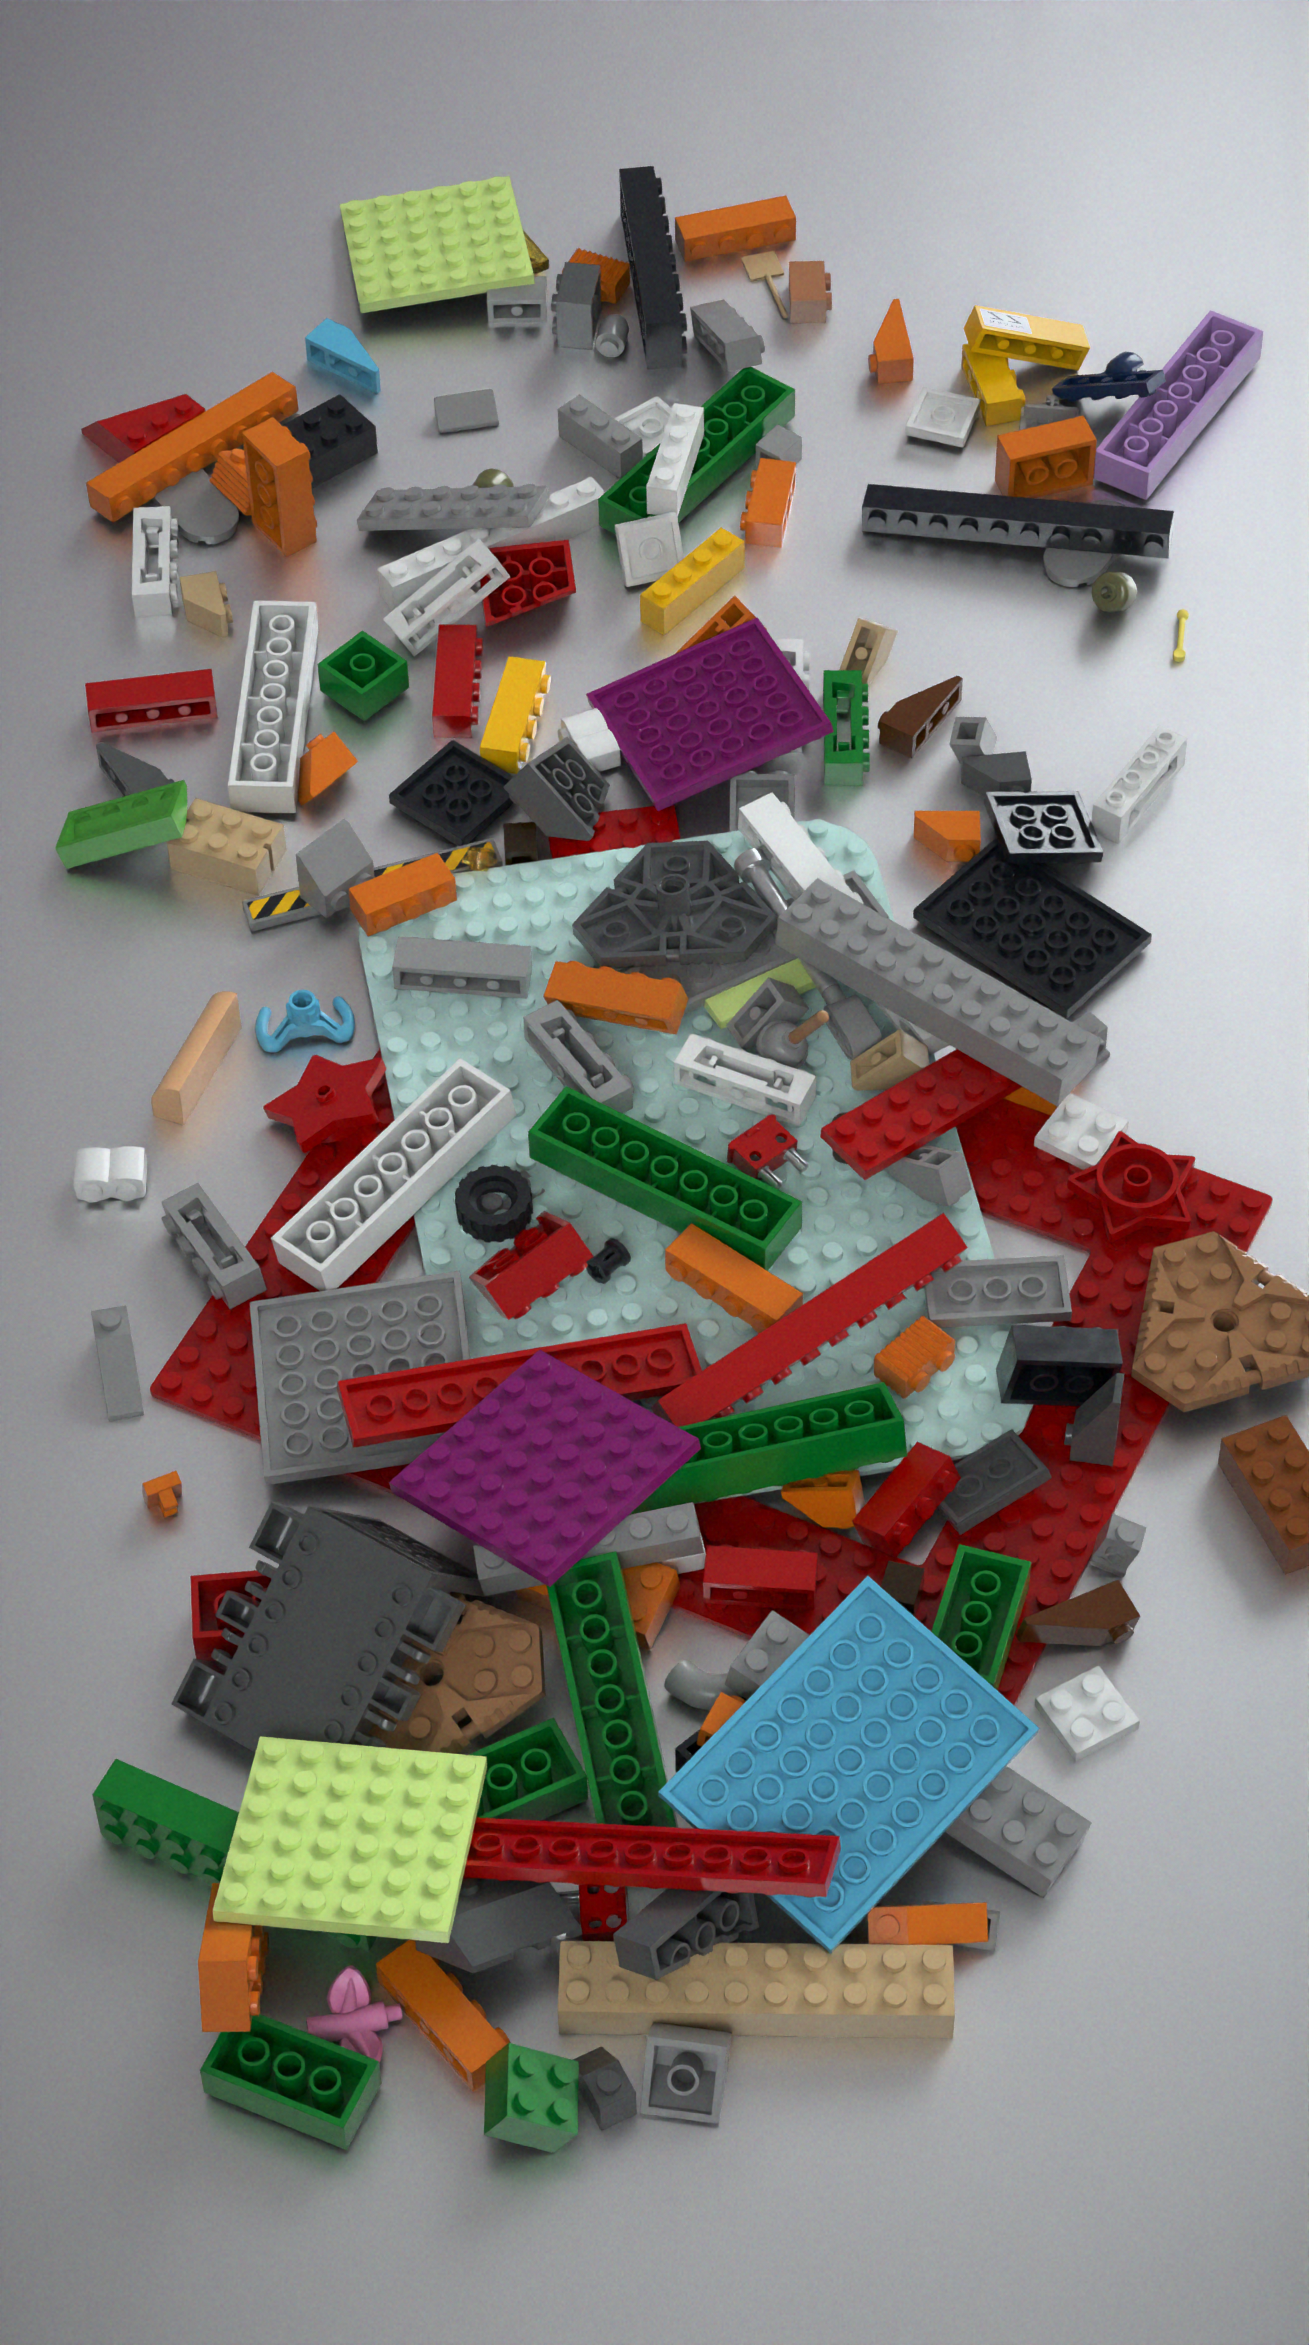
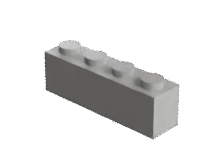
(727, 335)
(462, 967)

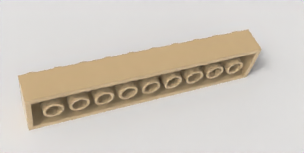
(764, 1991)

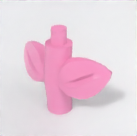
(353, 2015)

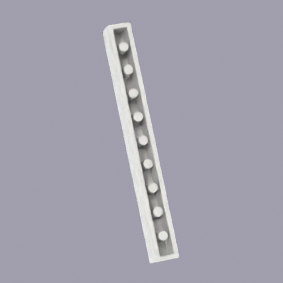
(798, 864)

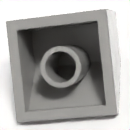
(331, 867)
(685, 2072)

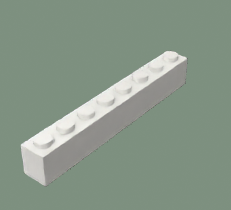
(562, 517)

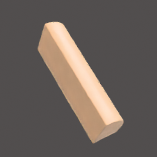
(198, 1059)

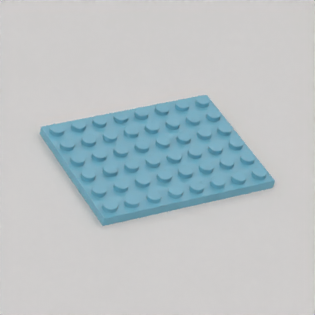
(857, 1739)

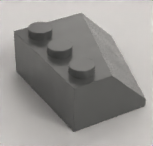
(560, 792)
(500, 1918)

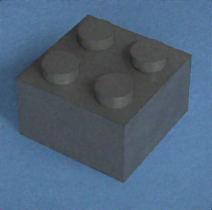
(577, 305)

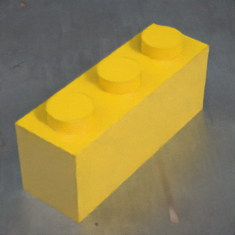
(993, 384)

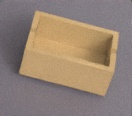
(228, 847)

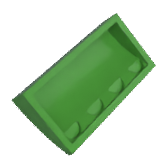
(123, 824)

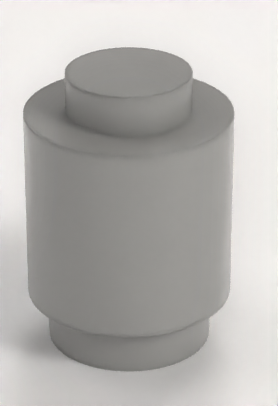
(612, 335)

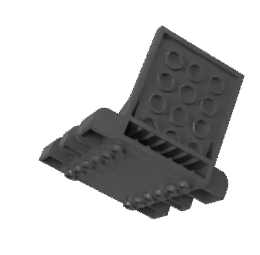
(327, 1631)

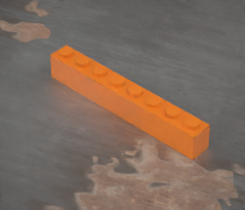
(189, 447)

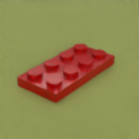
(622, 830)

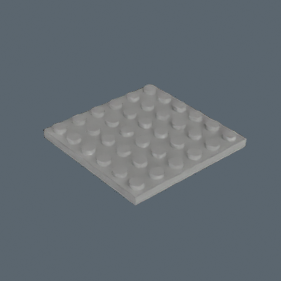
(340, 1335)

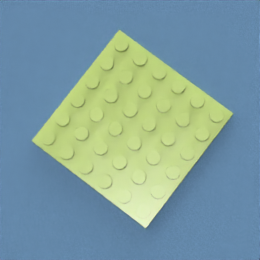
(436, 244)
(351, 1839)

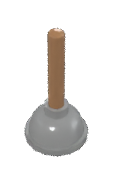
(788, 1042)

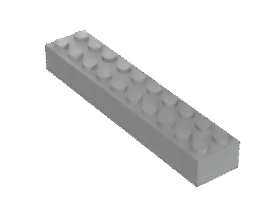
(937, 992)
(1007, 1824)

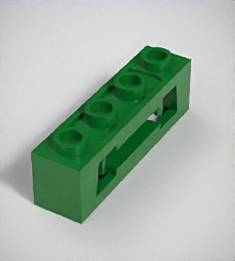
(840, 691)

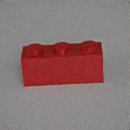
(906, 1499)
(760, 1577)

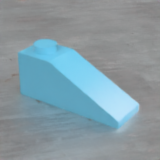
(341, 353)

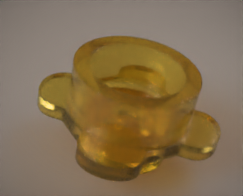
(479, 858)

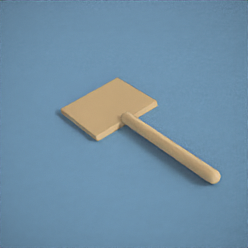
(765, 266)

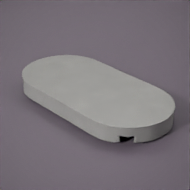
(200, 509)
(1077, 567)

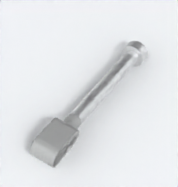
(848, 1016)

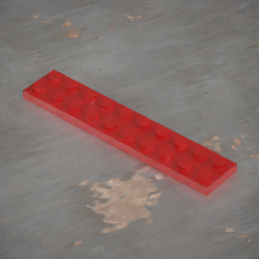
(439, 1395)
(652, 1857)

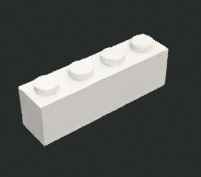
(675, 459)

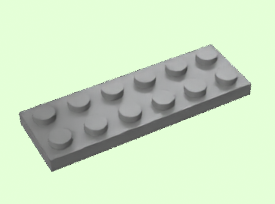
(453, 508)

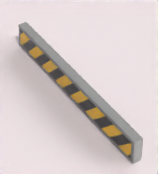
(289, 907)

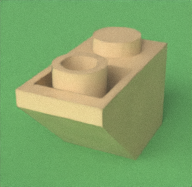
(204, 603)

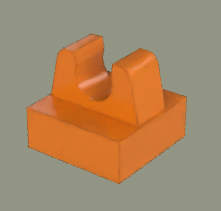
(163, 1492)

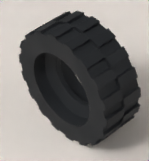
(492, 1180)

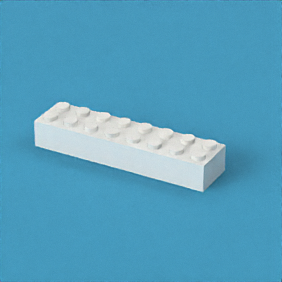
(273, 707)
(394, 1176)

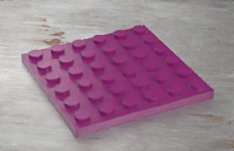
(709, 713)
(544, 1467)

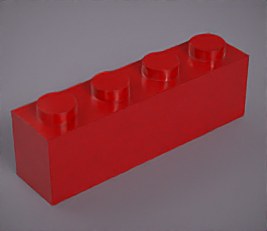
(456, 681)
(151, 700)

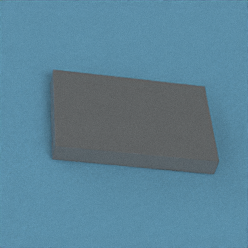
(992, 1481)

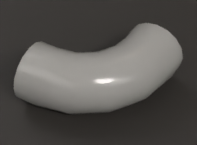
(696, 1686)

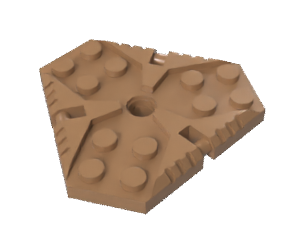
(1214, 1320)
(488, 1672)

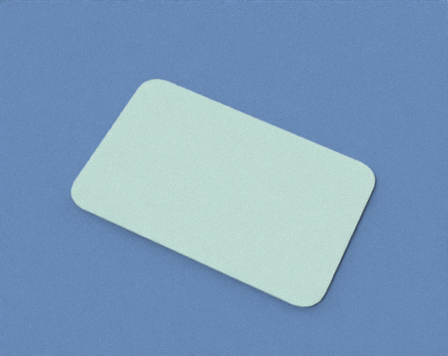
(842, 1214)

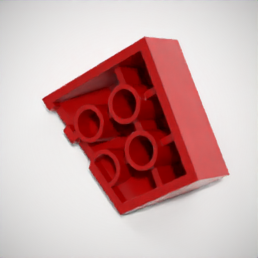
(136, 429)
(537, 577)
(532, 1266)

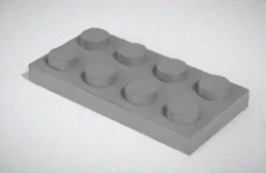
(1000, 1292)

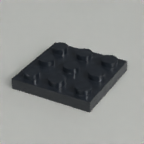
(454, 793)
(1043, 827)

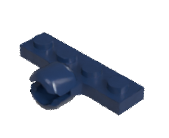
(1118, 380)

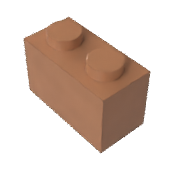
(808, 292)

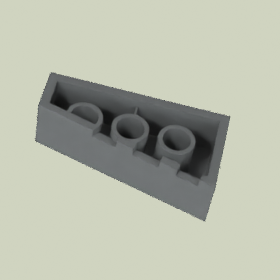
(681, 1926)

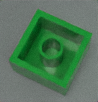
(363, 675)
(531, 2098)

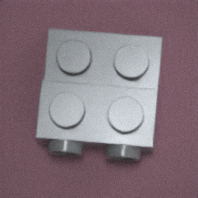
(752, 786)

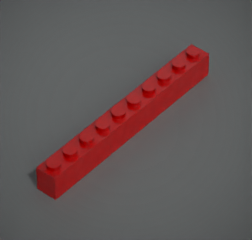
(814, 1325)

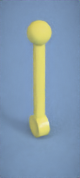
(1179, 653)

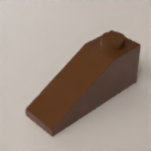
(918, 716)
(1084, 1620)

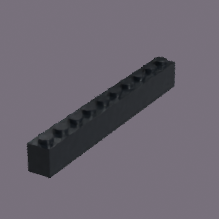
(1018, 521)

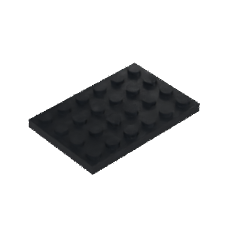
(1032, 928)

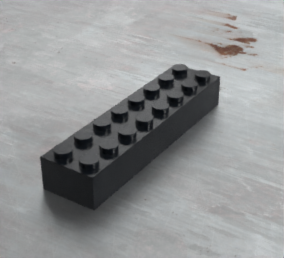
(652, 267)

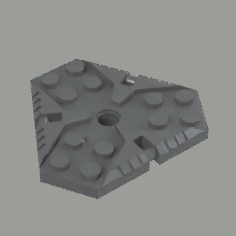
(675, 907)

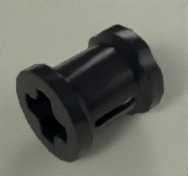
(608, 1260)

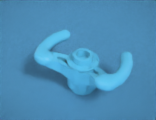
(304, 1020)

